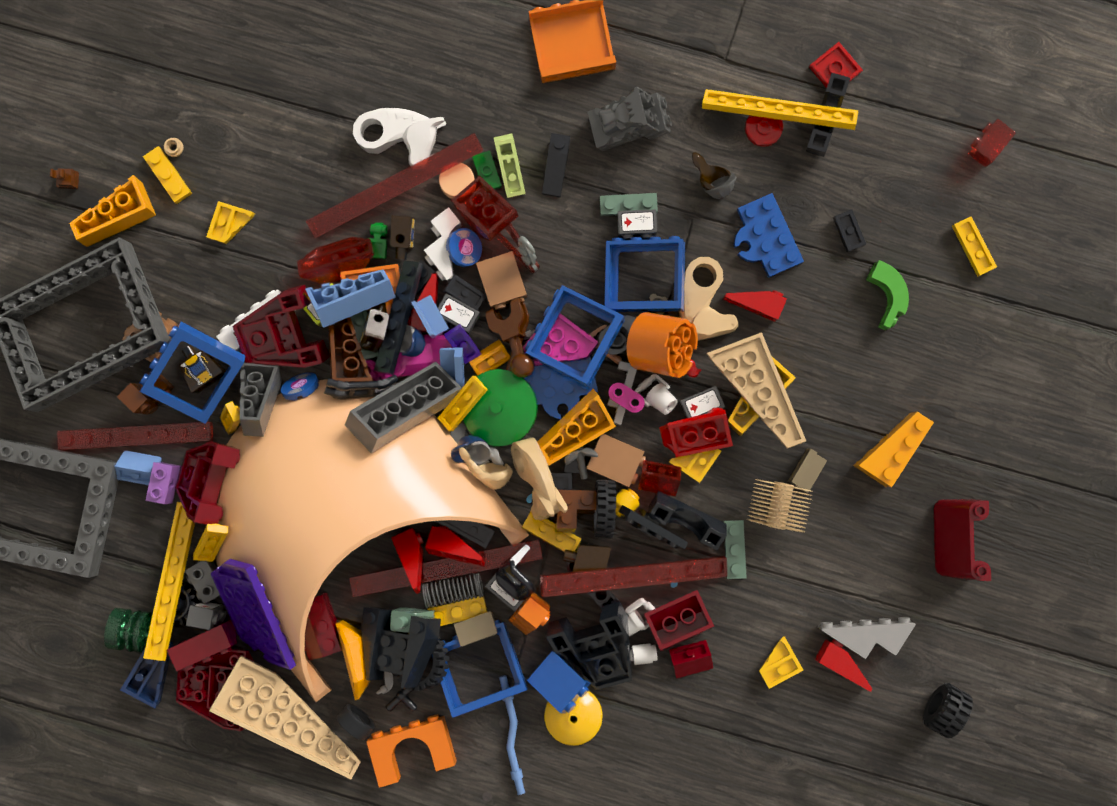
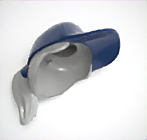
(413, 342)
(477, 449)

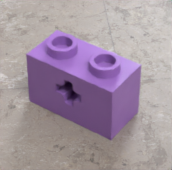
(162, 483)

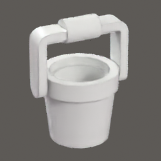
(659, 396)
(635, 621)

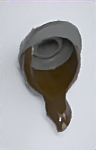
(714, 179)

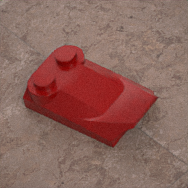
(697, 433)

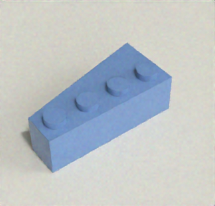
(350, 296)

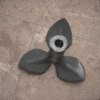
(579, 454)

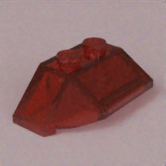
(327, 261)

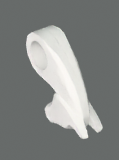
(398, 126)

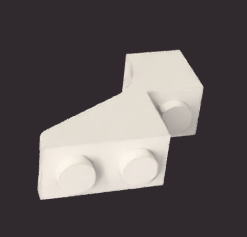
(436, 253)

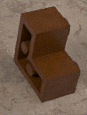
(140, 402)
(578, 503)

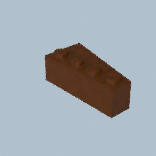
(346, 354)

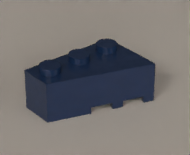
(147, 680)

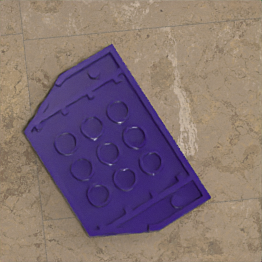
(252, 611)

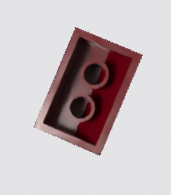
(679, 620)
(321, 629)
(203, 646)

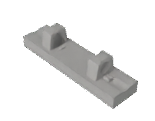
(628, 382)

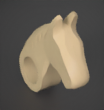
(697, 301)
(533, 468)

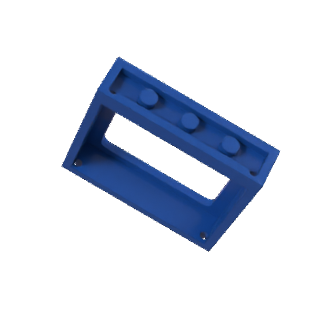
(636, 244)
(551, 314)
(206, 344)
(449, 688)

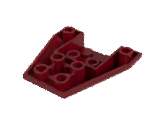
(202, 684)

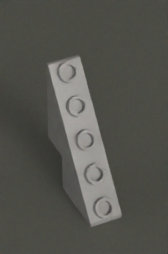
(864, 635)

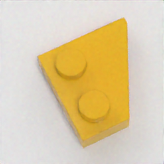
(780, 664)

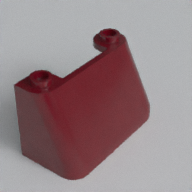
(955, 538)

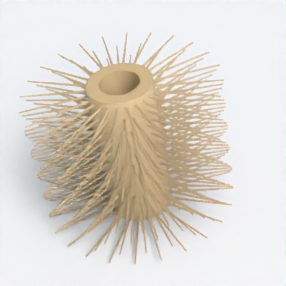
(779, 506)

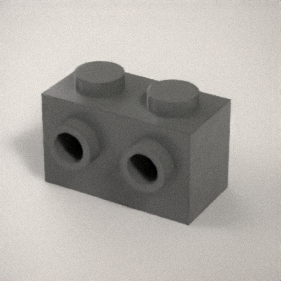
(201, 579)

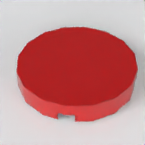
(763, 130)

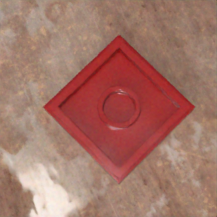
(835, 61)

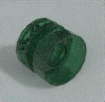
(127, 630)

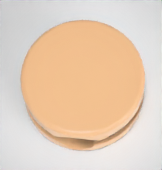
(455, 179)

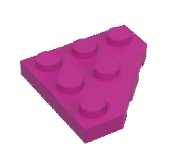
(566, 342)

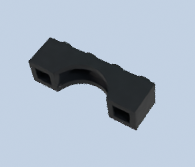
(833, 98)
(706, 528)

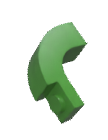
(895, 289)

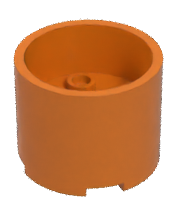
(661, 344)

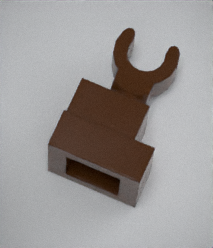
(65, 178)

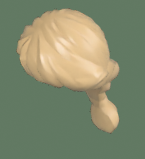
(489, 474)

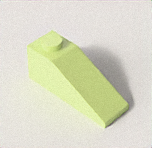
(509, 165)

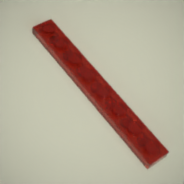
(135, 436)

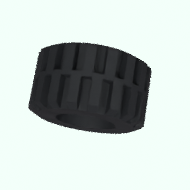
(947, 710)

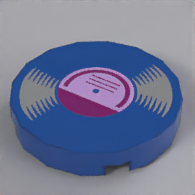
(464, 247)
(300, 385)

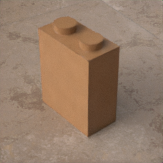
(501, 280)
(616, 460)

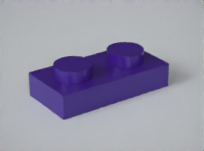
(460, 339)

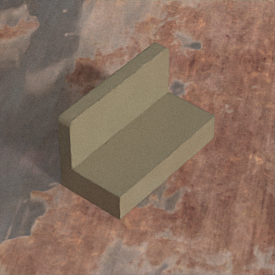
(807, 470)
(476, 628)

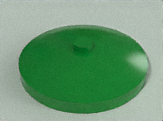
(505, 410)

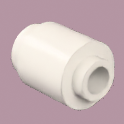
(643, 654)

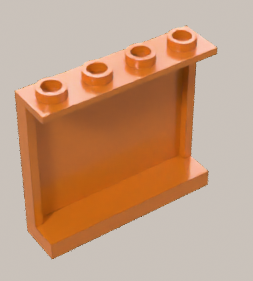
(571, 40)

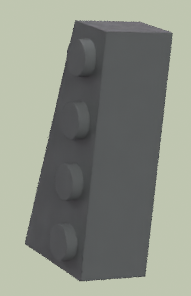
(258, 395)

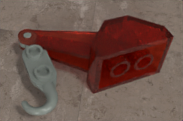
(489, 214)

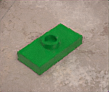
(486, 169)

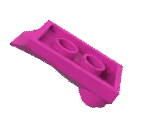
(410, 365)

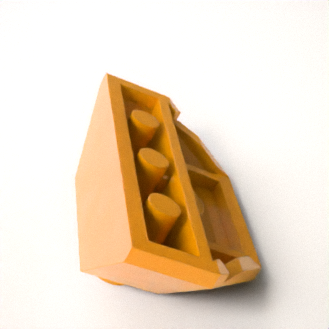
(352, 648)

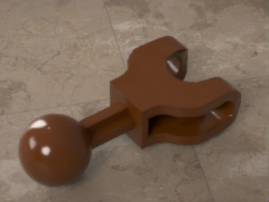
(512, 331)

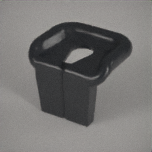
(516, 591)

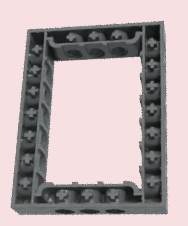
(114, 257)
(95, 518)

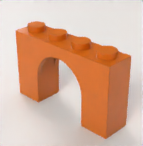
(432, 732)

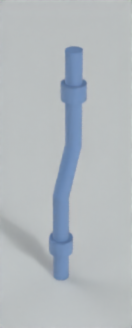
(516, 773)

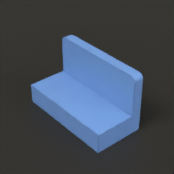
(430, 316)
(452, 362)
(135, 467)

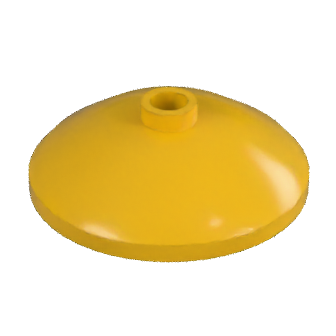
(583, 729)

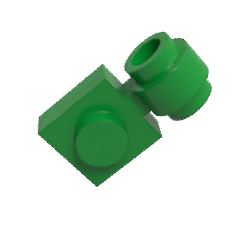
(379, 245)

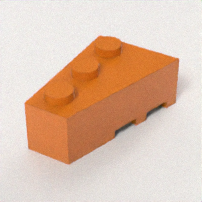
(531, 614)

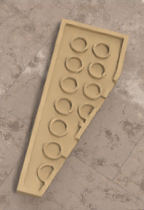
(271, 709)

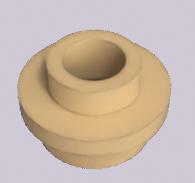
(169, 143)

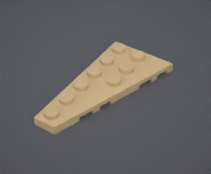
(756, 378)

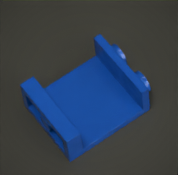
(558, 683)

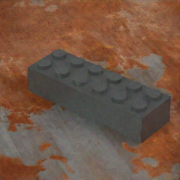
(402, 407)

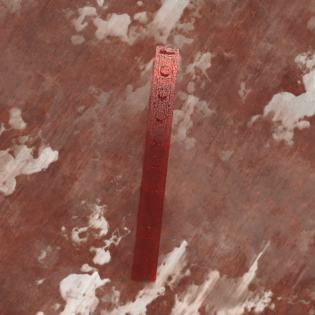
(394, 185)
(441, 569)
(632, 576)

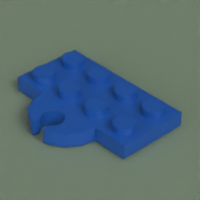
(767, 236)
(557, 389)

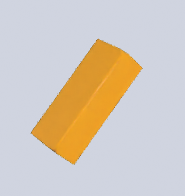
(490, 358)

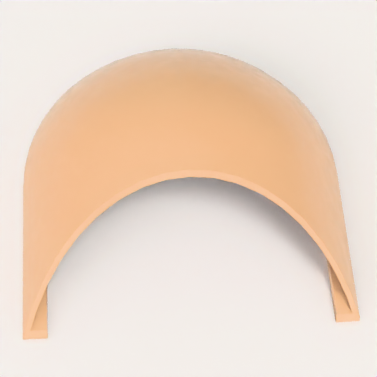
(318, 494)

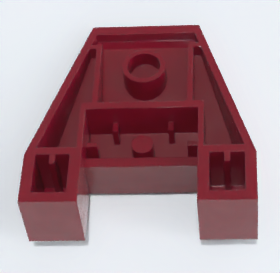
(274, 334)
(202, 480)

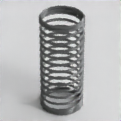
(427, 597)

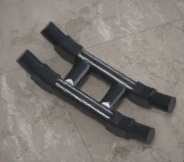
(354, 389)

